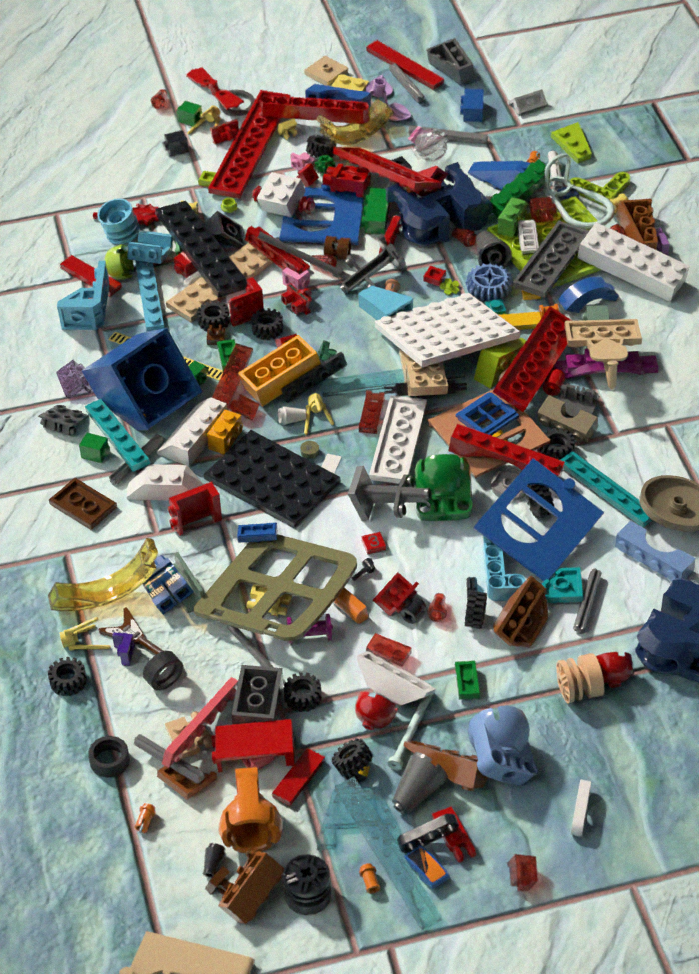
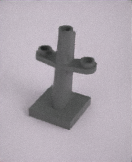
(363, 274)
(365, 494)

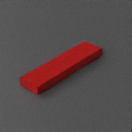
(86, 273)

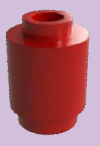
(554, 382)

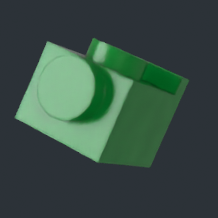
(199, 371)

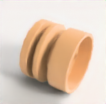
(579, 678)

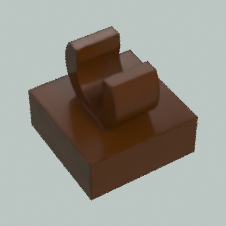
(215, 335)
(219, 881)

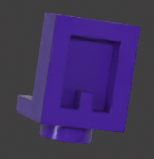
(125, 646)

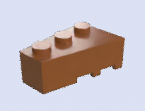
(251, 887)

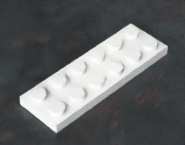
(398, 439)

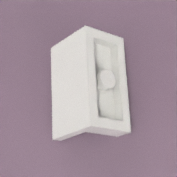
(529, 101)

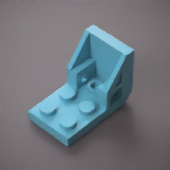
(81, 313)

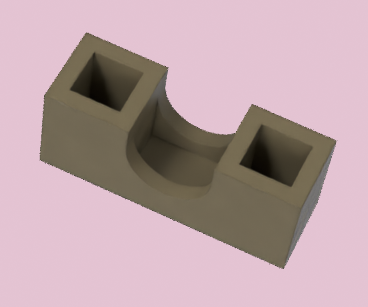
(581, 426)

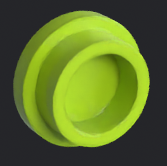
(228, 205)

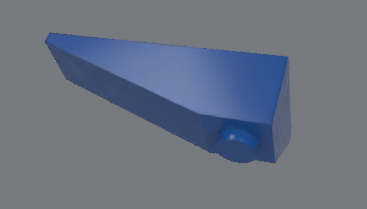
(497, 172)

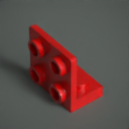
(245, 305)

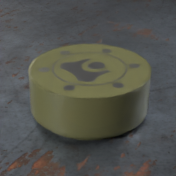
(309, 449)

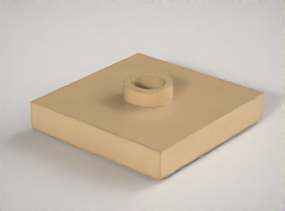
(325, 70)

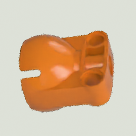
(250, 819)

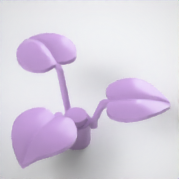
(381, 88)

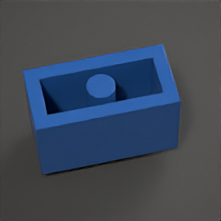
(472, 105)

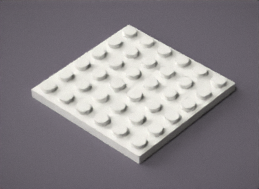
(446, 329)

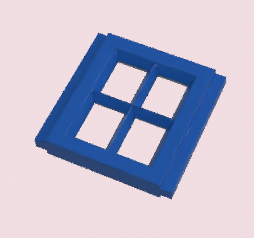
(510, 416)

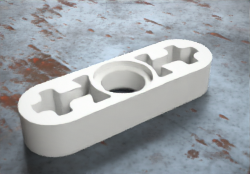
(581, 808)

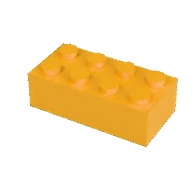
(277, 369)

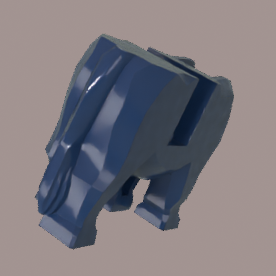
(428, 218)
(672, 635)

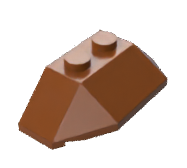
(523, 615)

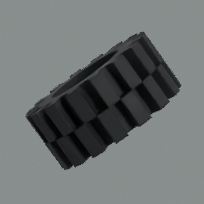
(320, 146)
(213, 309)
(263, 317)
(558, 437)
(537, 510)
(475, 609)
(69, 685)
(302, 701)
(352, 757)

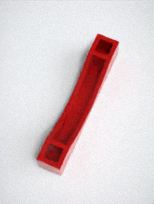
(471, 443)

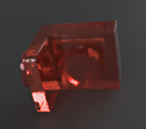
(244, 407)

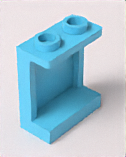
(151, 247)

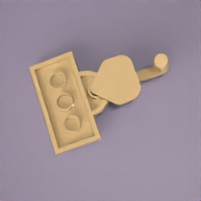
(605, 341)

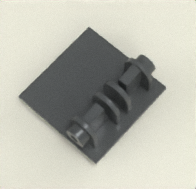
(578, 400)
(62, 419)

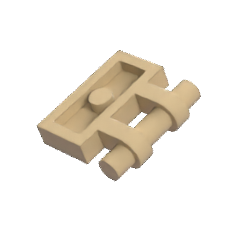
(176, 726)

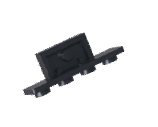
(314, 377)

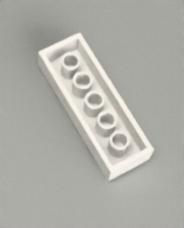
(633, 262)

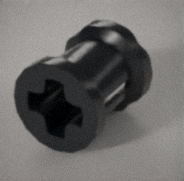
(413, 610)

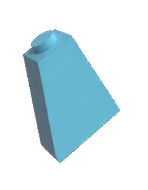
(383, 303)

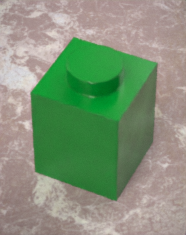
(189, 113)
(94, 447)

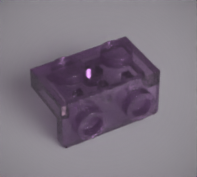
(72, 379)

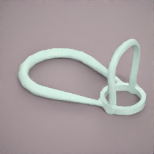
(546, 187)

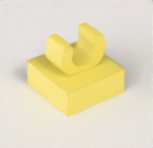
(287, 127)

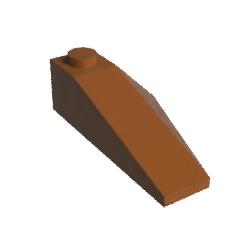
(460, 769)

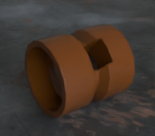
(343, 247)

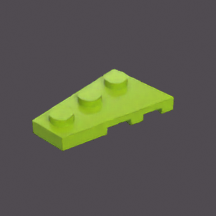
(572, 142)

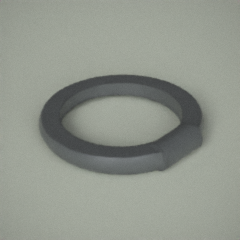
(238, 112)

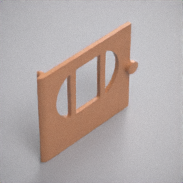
(446, 422)

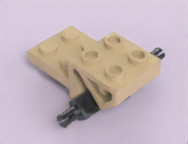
(423, 381)

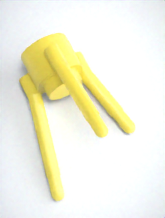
(210, 115)
(315, 404)
(69, 636)

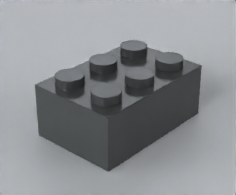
(257, 694)

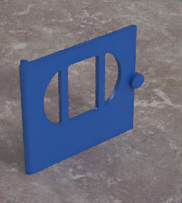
(345, 222)
(560, 540)

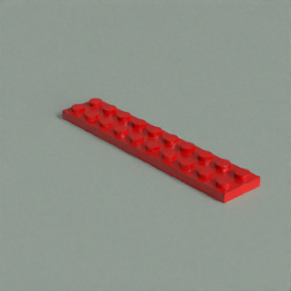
(245, 151)

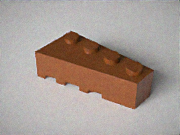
(638, 221)

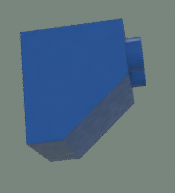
(143, 378)

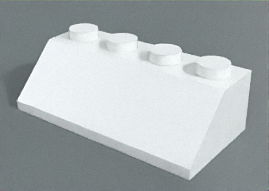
(191, 435)

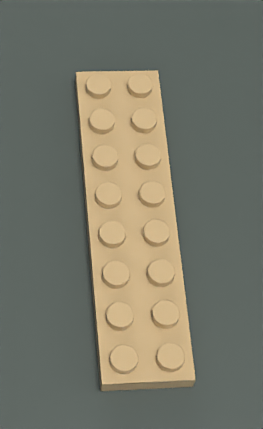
(188, 301)

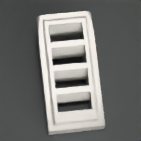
(527, 236)

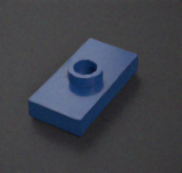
(257, 532)

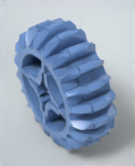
(489, 282)

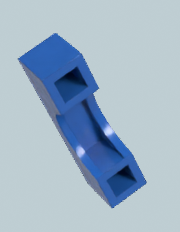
(335, 93)

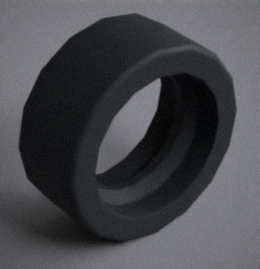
(157, 664)
(110, 769)

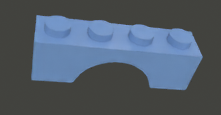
(673, 564)

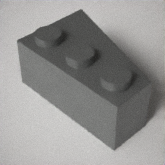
(452, 61)

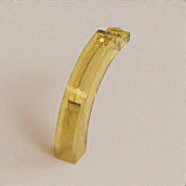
(356, 133)
(107, 589)

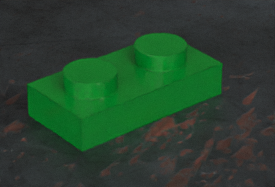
(225, 349)
(467, 680)

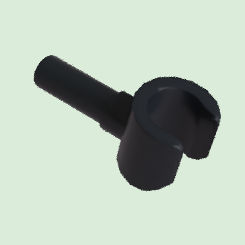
(368, 566)

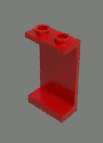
(253, 741)

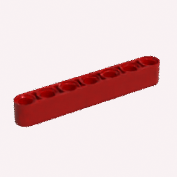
(310, 109)

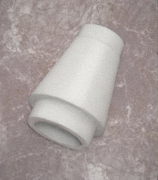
(290, 415)

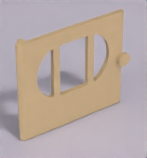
(176, 956)

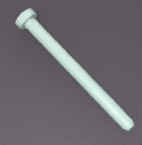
(395, 762)

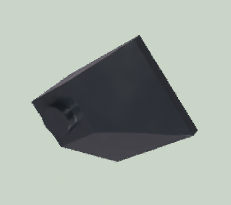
(226, 230)

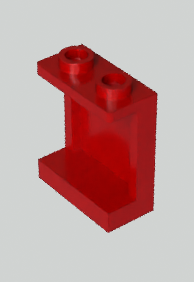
(194, 505)

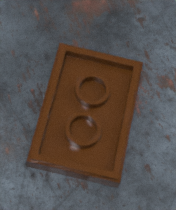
(83, 503)

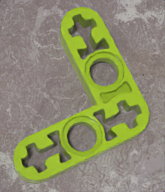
(619, 181)

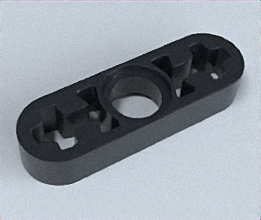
(428, 833)

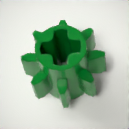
(323, 164)

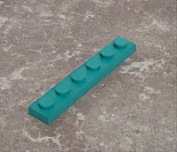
(117, 435)
(606, 488)

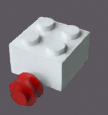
(283, 195)

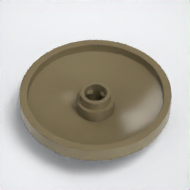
(672, 502)

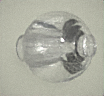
(430, 145)

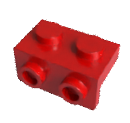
(394, 593)

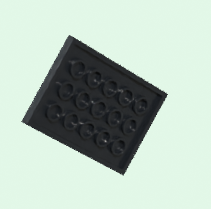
(272, 478)

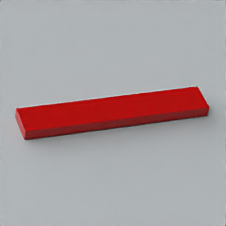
(407, 65)

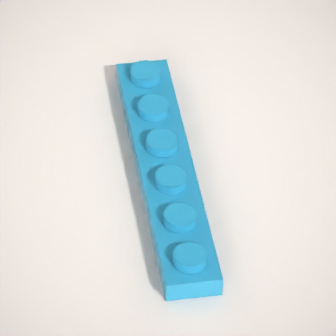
(149, 295)

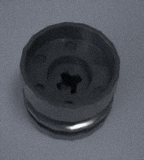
(307, 884)

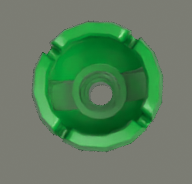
(450, 487)

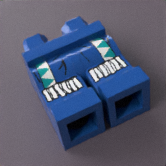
(166, 577)

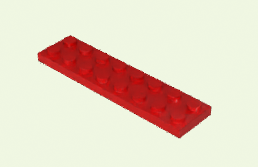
(387, 168)
(534, 360)

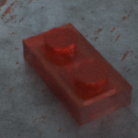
(389, 649)

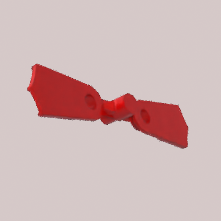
(225, 97)

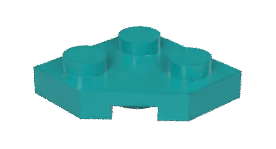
(564, 586)

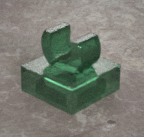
(324, 352)

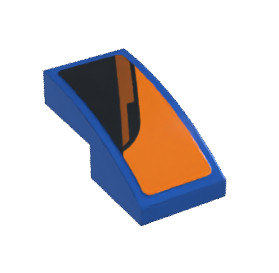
(427, 866)

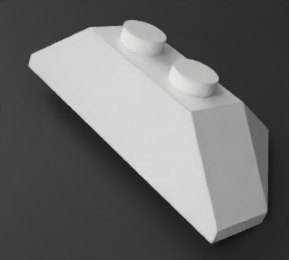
(162, 482)
(391, 680)

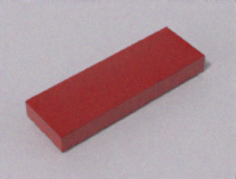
(298, 777)

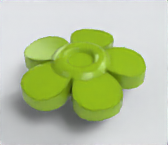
(449, 286)

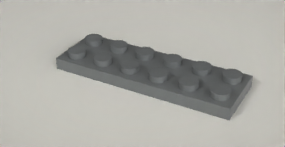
(550, 259)

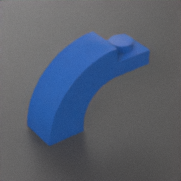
(586, 291)

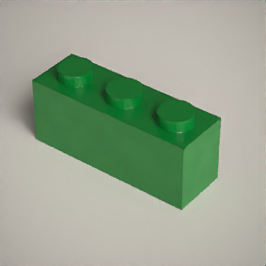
(376, 212)

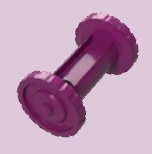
(321, 627)

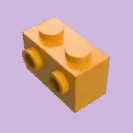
(224, 432)

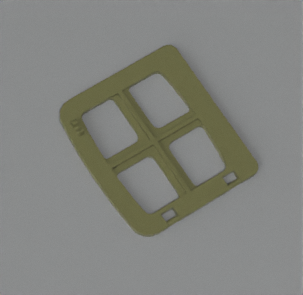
(240, 570)

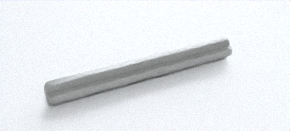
(458, 135)

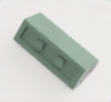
(189, 602)

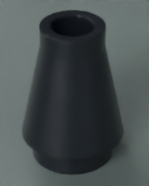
(213, 859)

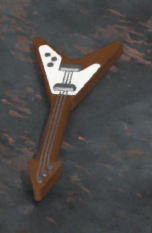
(131, 627)

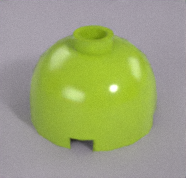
(118, 263)

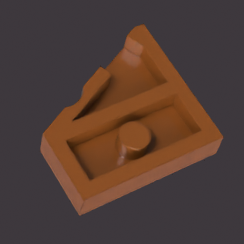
(182, 784)

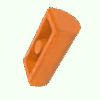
(351, 606)

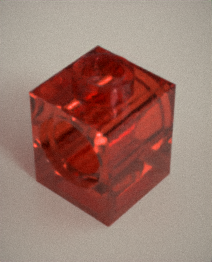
(542, 209)

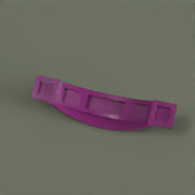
(582, 364)

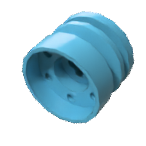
(118, 221)

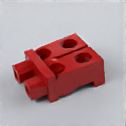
(347, 178)

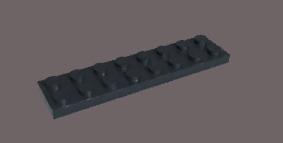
(202, 248)

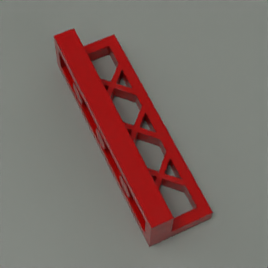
(278, 256)

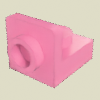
(300, 161)
(299, 281)

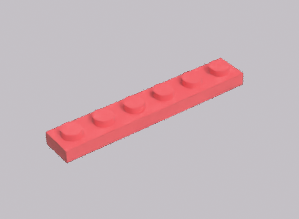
(198, 725)

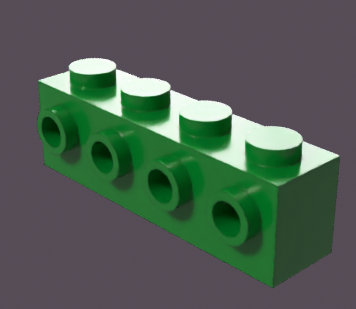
(521, 187)

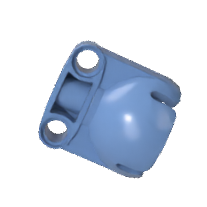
(503, 745)

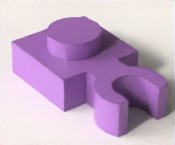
(663, 244)

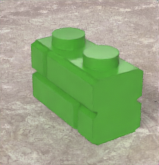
(509, 218)

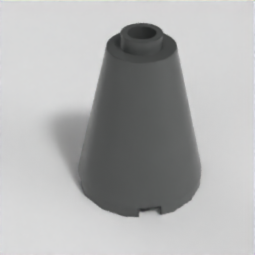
(492, 250)
(417, 782)

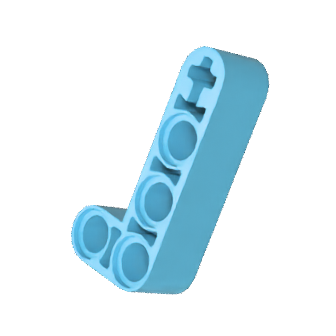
(499, 585)

